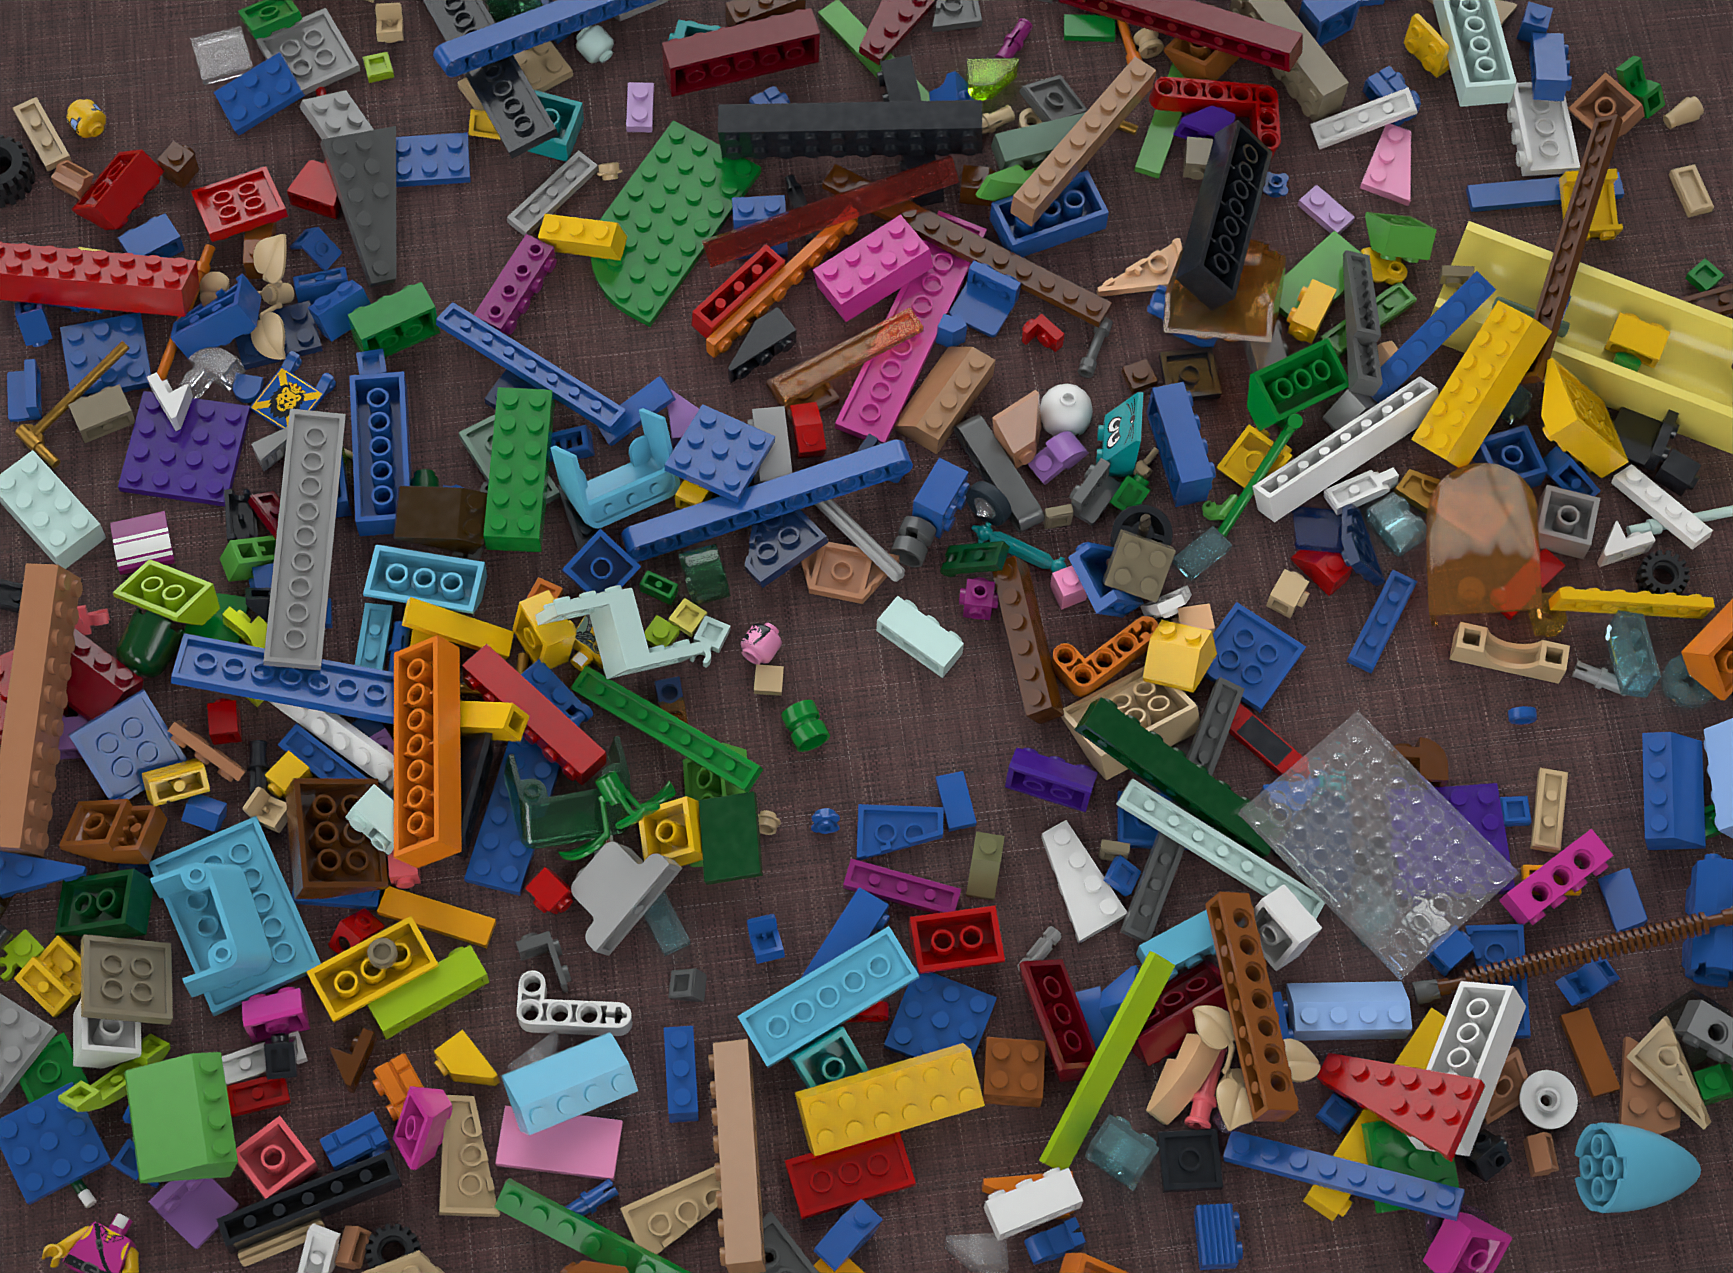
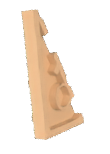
(1145, 273)

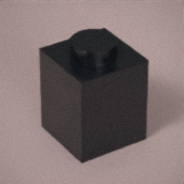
(1678, 473)

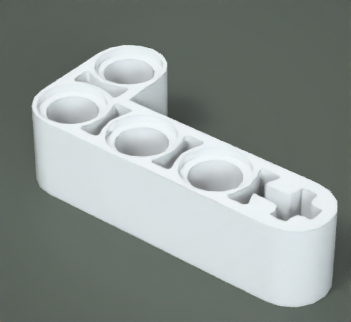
(575, 1009)

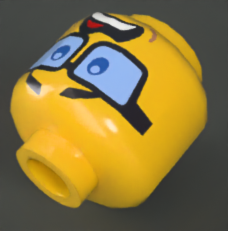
(86, 118)

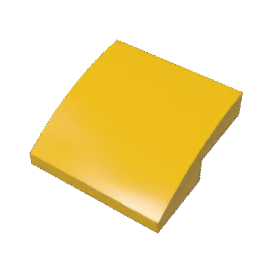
(53, 976)

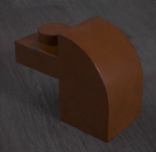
(1427, 759)

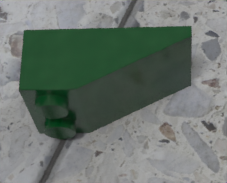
(105, 905)

